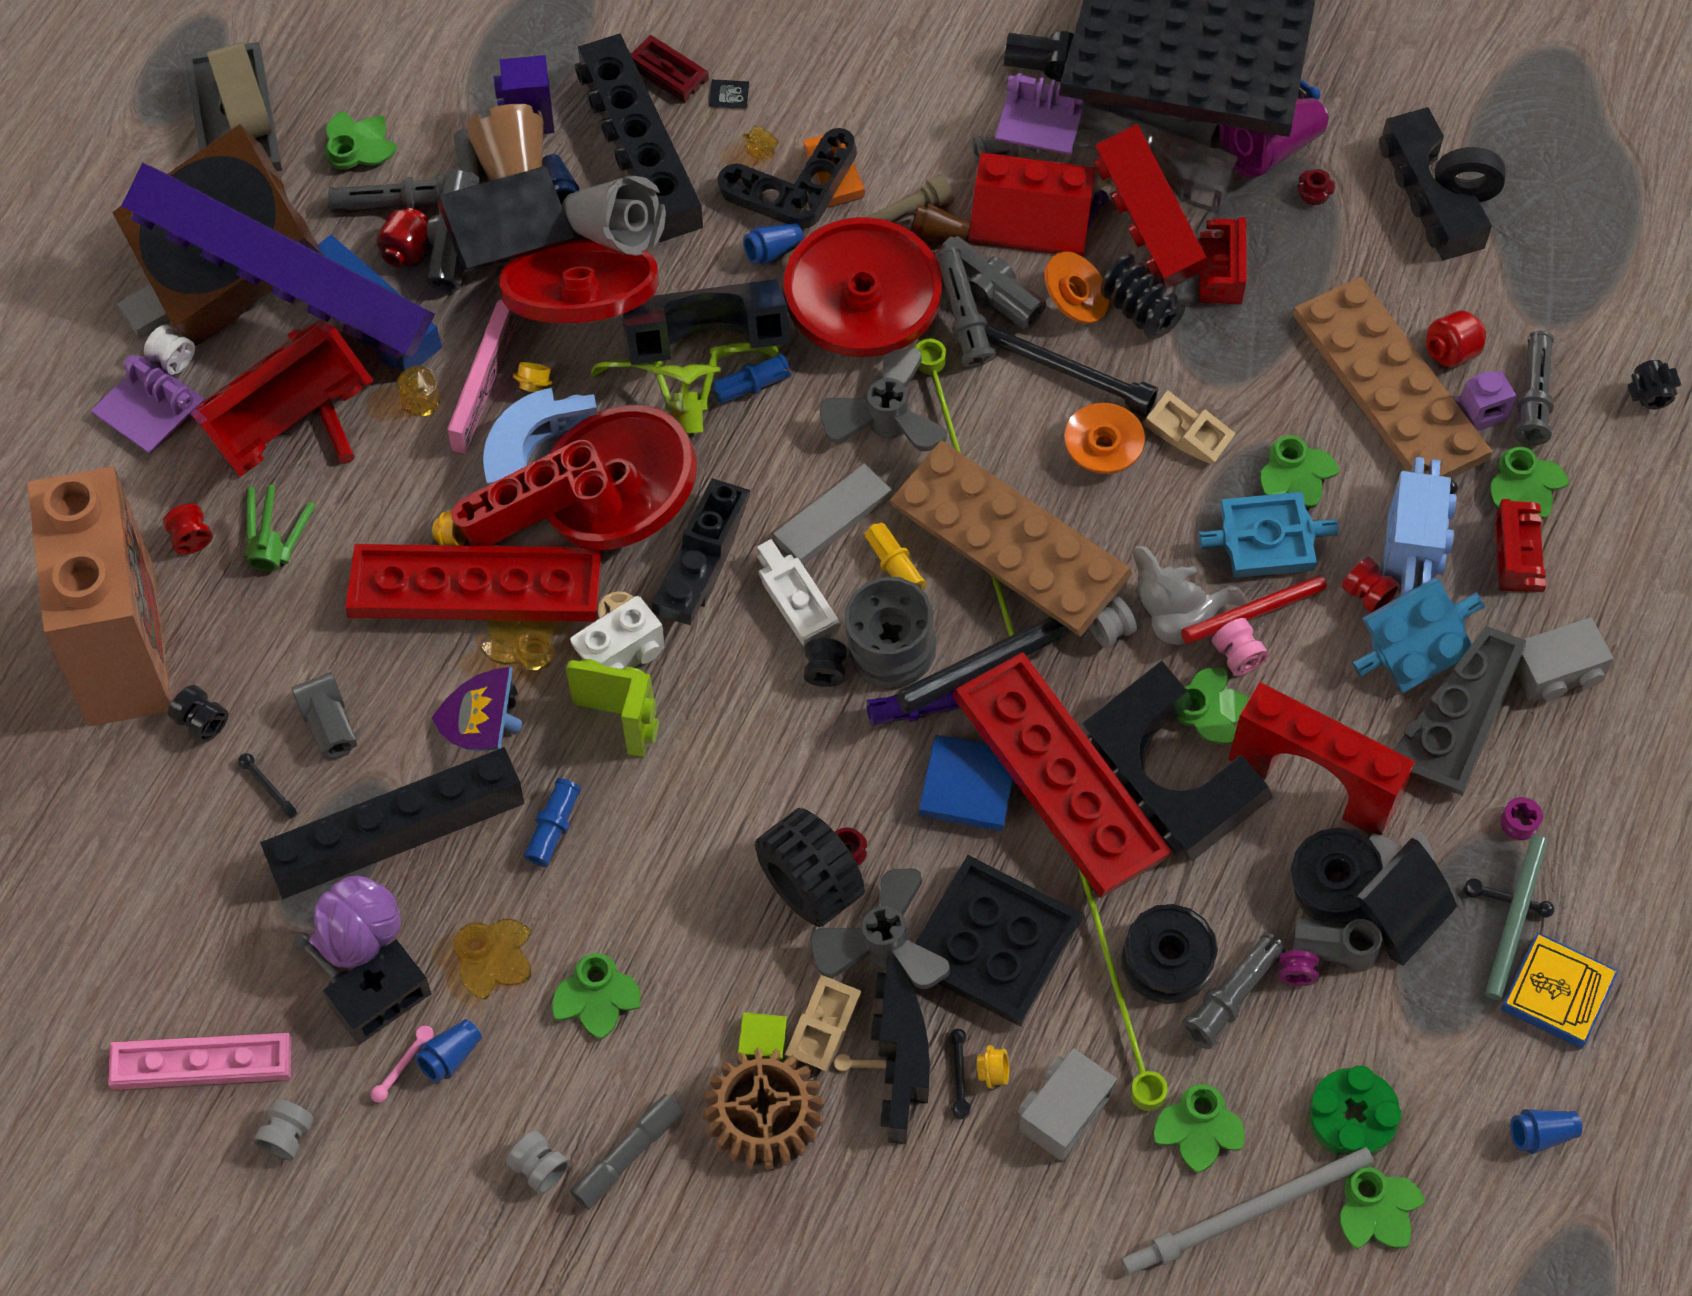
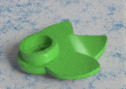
(360, 140)
(1299, 474)
(1529, 485)
(1217, 706)
(596, 1001)
(1198, 1133)
(1383, 1213)

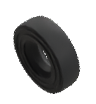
(1472, 160)

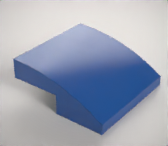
(965, 784)

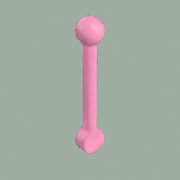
(380, 1092)

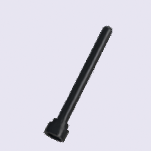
(1138, 396)

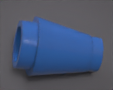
(771, 242)
(447, 1051)
(1543, 1129)

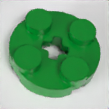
(1360, 1088)

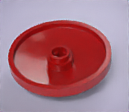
(578, 283)
(862, 287)
(650, 466)

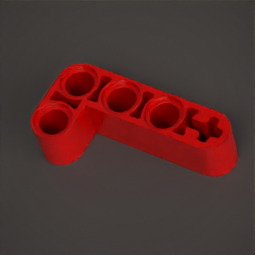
(537, 492)

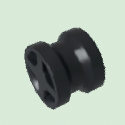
(825, 662)

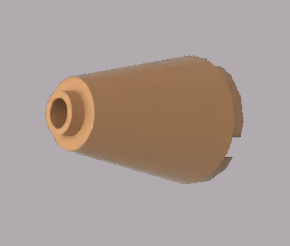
(507, 140)

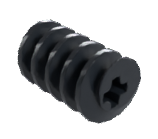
(1139, 299)

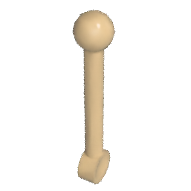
(843, 1063)

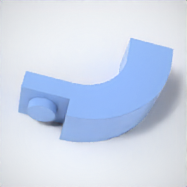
(528, 425)

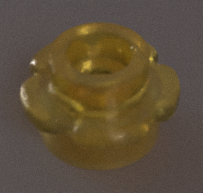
(760, 143)

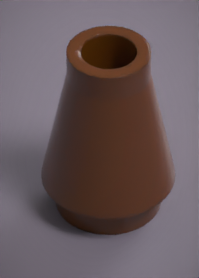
(937, 225)

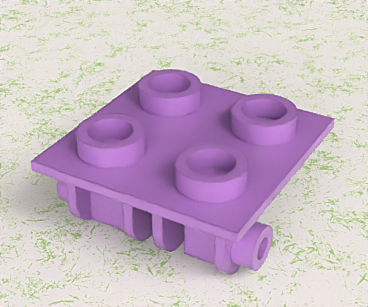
(1038, 115)
(146, 404)

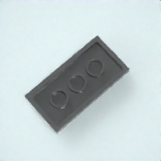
(207, 106)

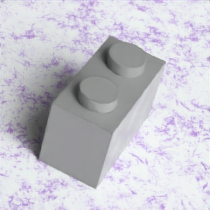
(1563, 661)
(1066, 1104)

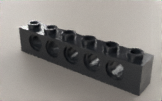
(637, 130)

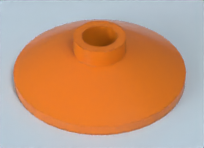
(1075, 287)
(1108, 425)

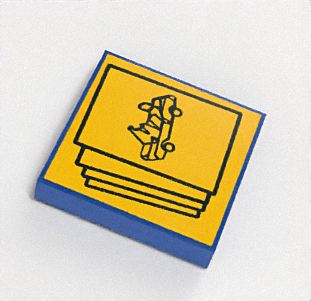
(1559, 990)

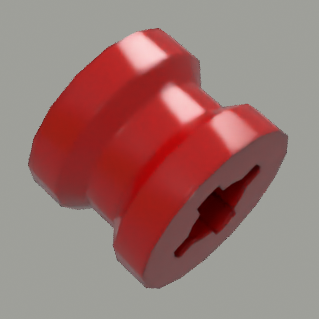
(187, 528)

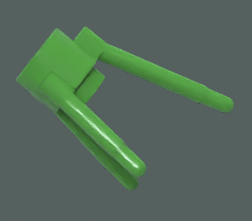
(265, 549)

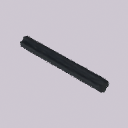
(948, 679)

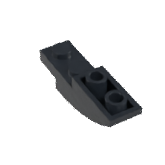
(702, 552)
(905, 1044)

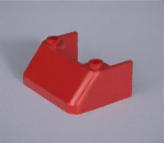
(279, 394)

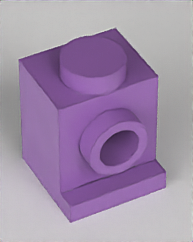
(1486, 392)

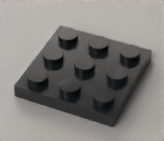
(998, 938)

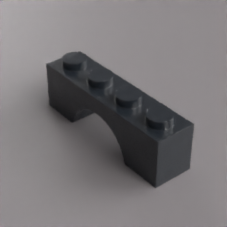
(1452, 220)

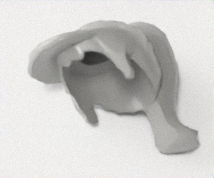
(1175, 601)

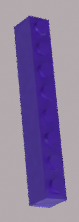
(278, 261)

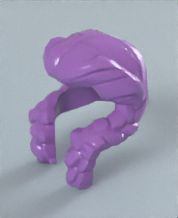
(354, 921)

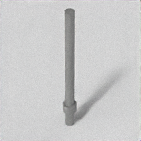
(1168, 1246)

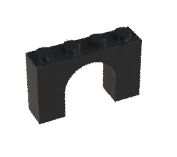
(745, 308)
(1194, 816)

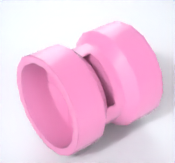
(1240, 647)

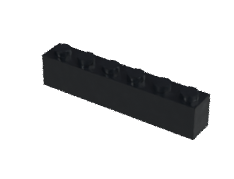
(393, 822)

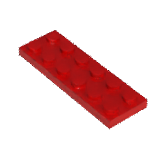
(474, 583)
(1062, 774)

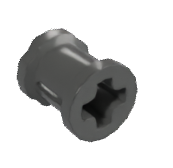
(992, 146)

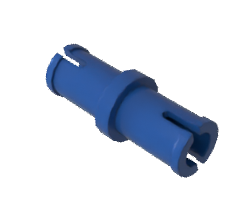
(552, 822)

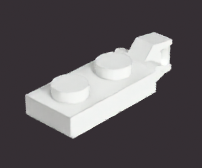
(795, 594)

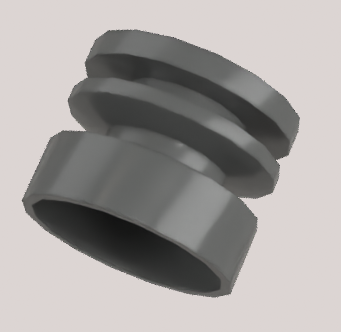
(890, 631)

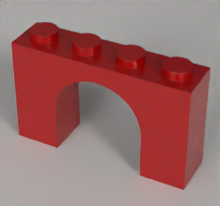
(1367, 769)

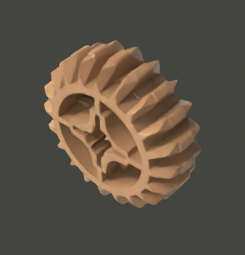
(745, 1109)

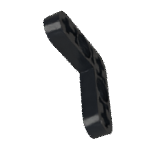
(793, 195)

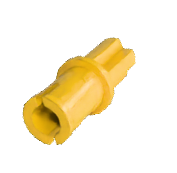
(892, 556)

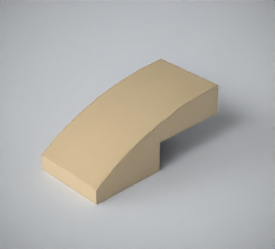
(1191, 432)
(824, 1023)

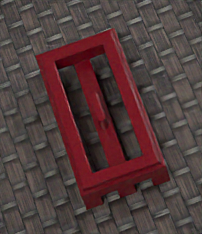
(663, 73)

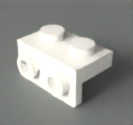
(622, 637)

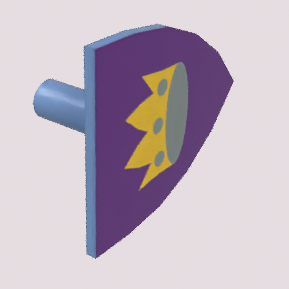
(477, 712)

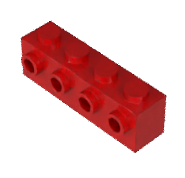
(1150, 206)

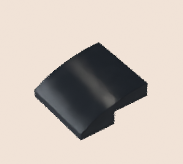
(1407, 901)

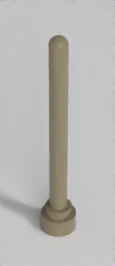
(936, 192)

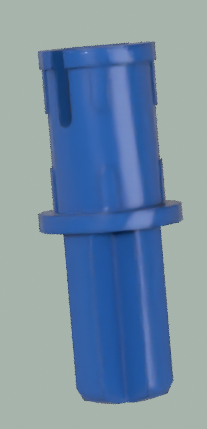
(750, 379)

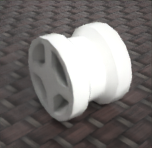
(169, 349)

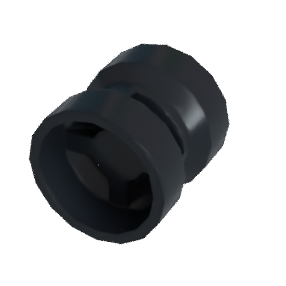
(200, 715)

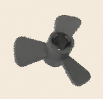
(885, 408)
(843, 947)

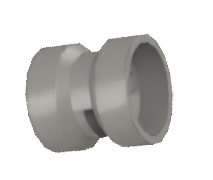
(285, 1125)
(537, 1162)

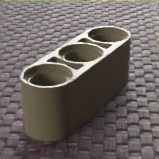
(239, 89)

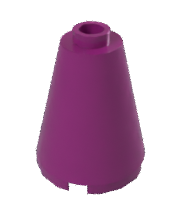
(1263, 151)

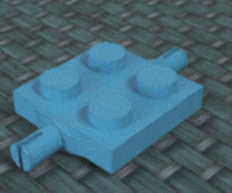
(1268, 534)
(1418, 634)

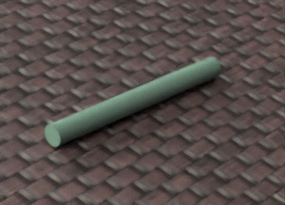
(1516, 917)

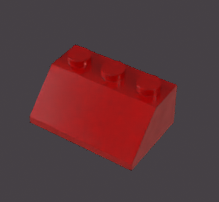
(1031, 204)

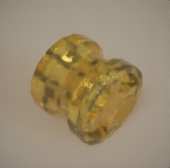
(414, 381)

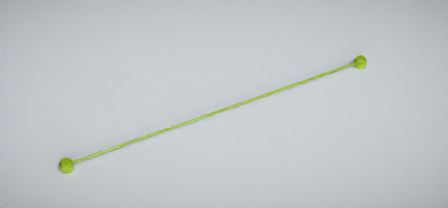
(1148, 1087)

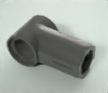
(323, 709)
(1332, 941)

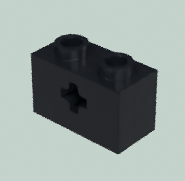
(367, 1011)

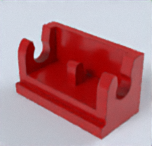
(1226, 259)
(1519, 546)

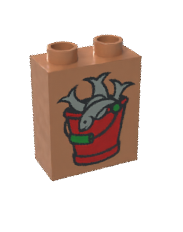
(99, 596)

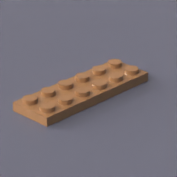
(1390, 380)
(1011, 538)

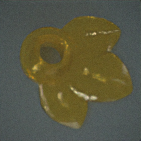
(515, 640)
(498, 959)

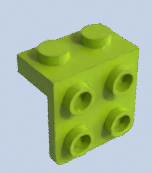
(617, 691)

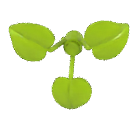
(686, 406)

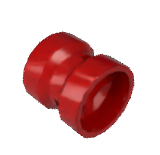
(1370, 585)

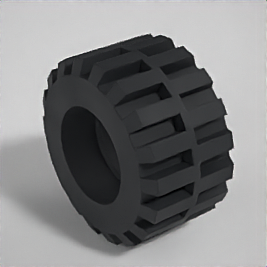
(809, 867)

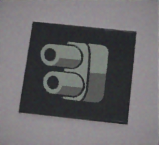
(729, 94)

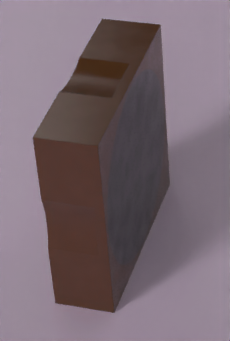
(191, 289)

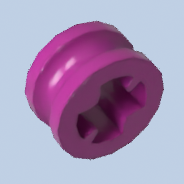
(1513, 827)
(1298, 968)

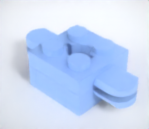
(1419, 526)

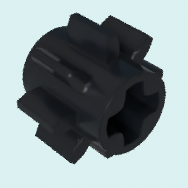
(1654, 384)

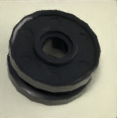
(1329, 853)
(1173, 929)

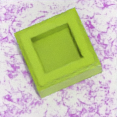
(762, 1032)

